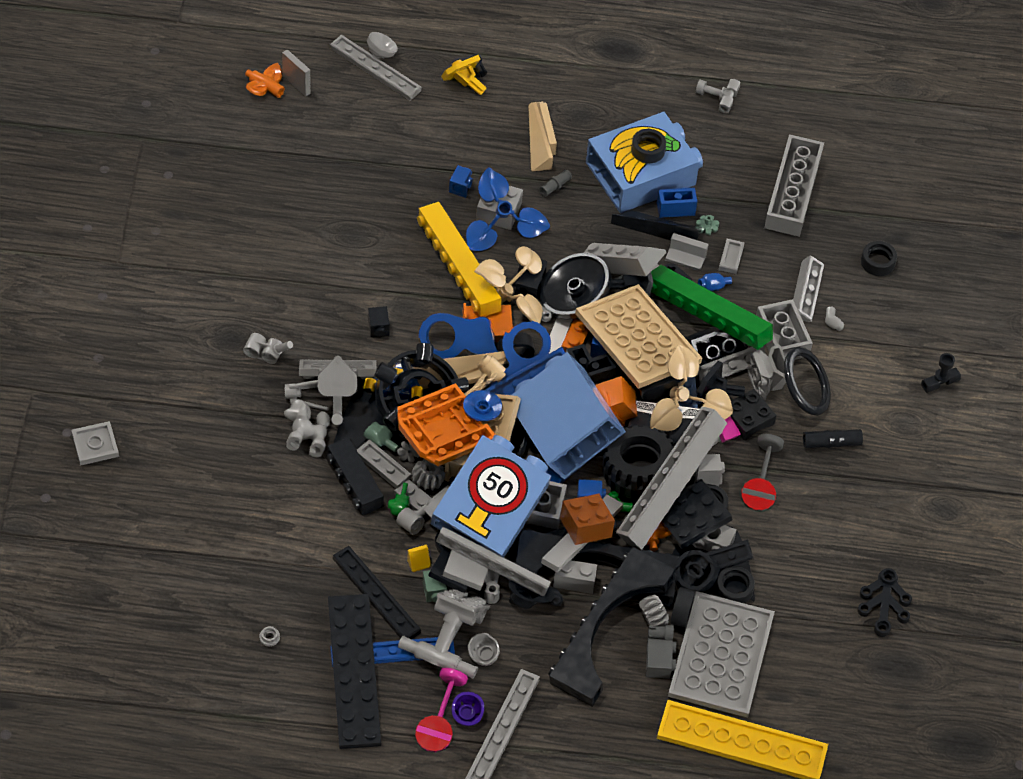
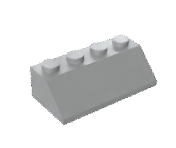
(626, 258)

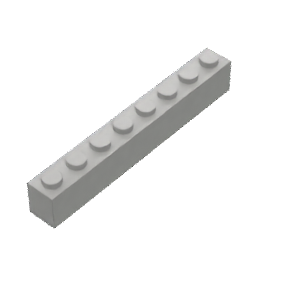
(671, 478)

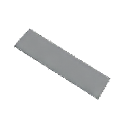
(808, 287)

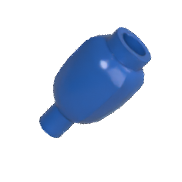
(714, 281)

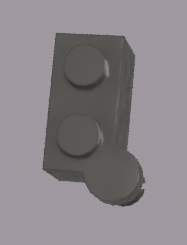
(659, 652)

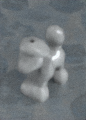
(304, 429)

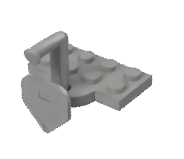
(337, 378)

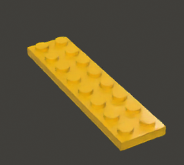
(742, 741)

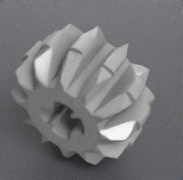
(428, 475)
(654, 611)

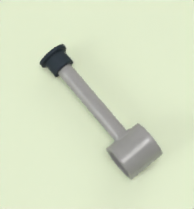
(413, 520)

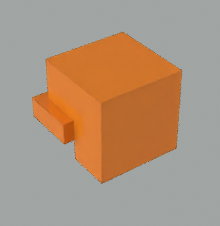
(620, 398)

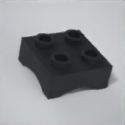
(751, 414)

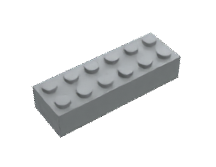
(794, 185)

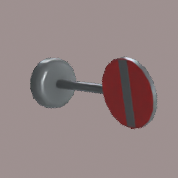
(759, 493)

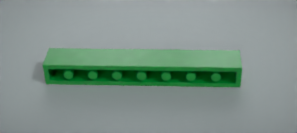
(711, 308)

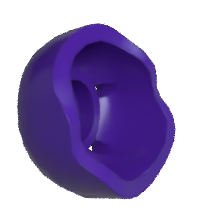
(466, 713)

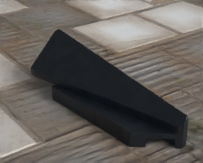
(654, 225)

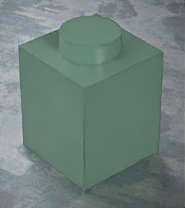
(432, 587)

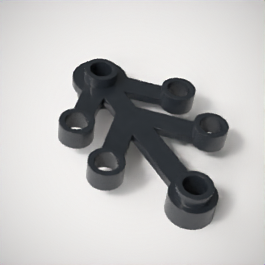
(885, 600)

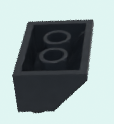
(714, 344)

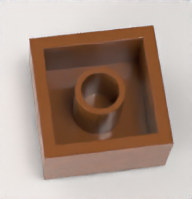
(587, 519)

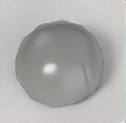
(483, 649)

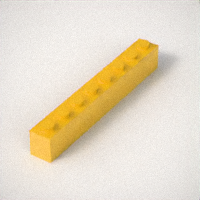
(458, 259)

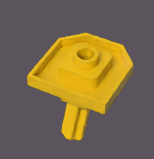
(464, 73)

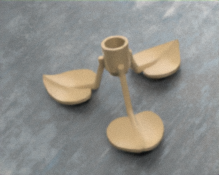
(493, 273)
(680, 366)

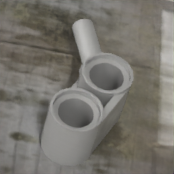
(269, 352)

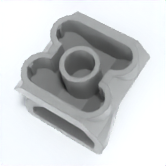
(767, 372)

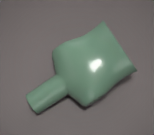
(380, 436)

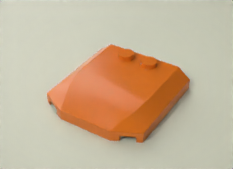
(440, 427)

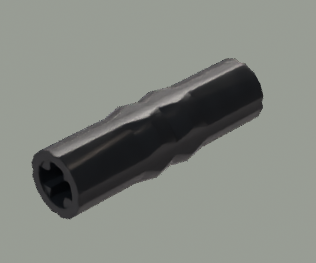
(832, 438)

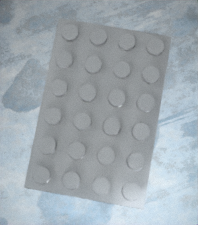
(721, 654)

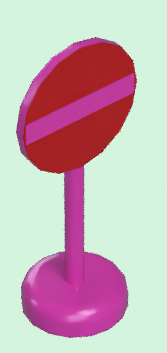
(435, 732)

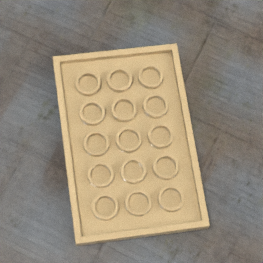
(634, 334)

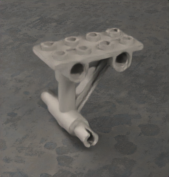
(457, 609)

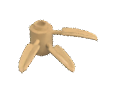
(491, 369)

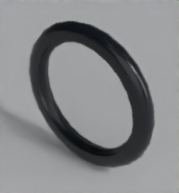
(791, 384)

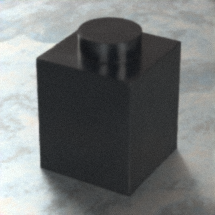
(378, 321)

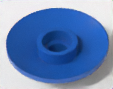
(482, 405)

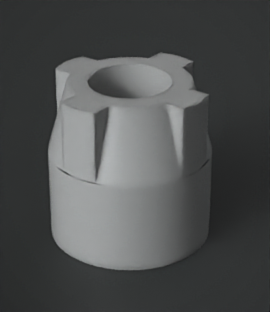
(491, 593)

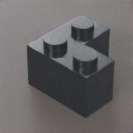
(598, 368)

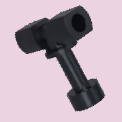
(946, 374)

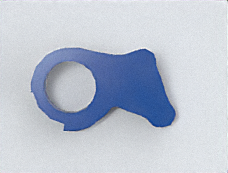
(470, 334)
(515, 361)

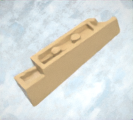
(542, 137)
(465, 367)

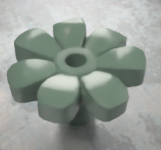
(708, 224)

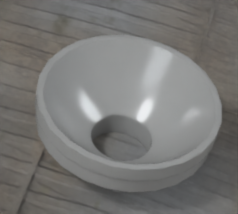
(381, 45)

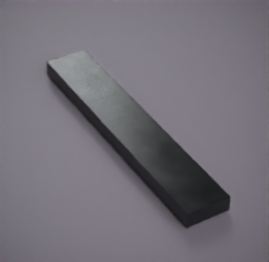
(378, 595)

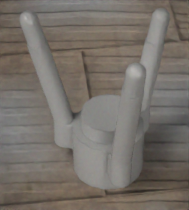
(293, 391)

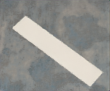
(559, 333)

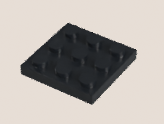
(695, 515)

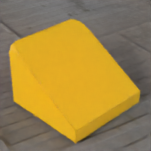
(419, 558)

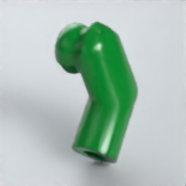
(626, 506)

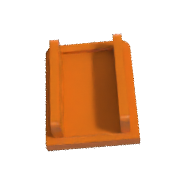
(500, 321)

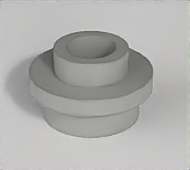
(269, 631)

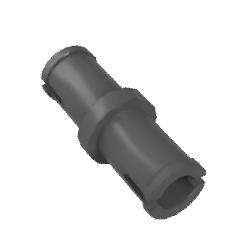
(555, 183)

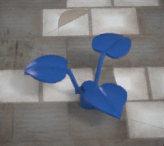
(495, 186)

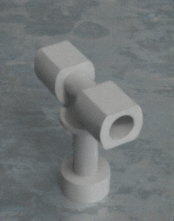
(725, 95)

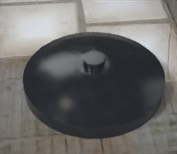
(574, 283)

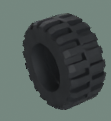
(635, 443)

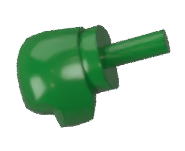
(400, 502)

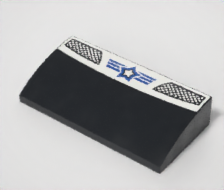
(644, 413)

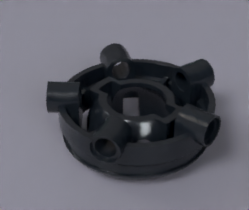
(422, 358)

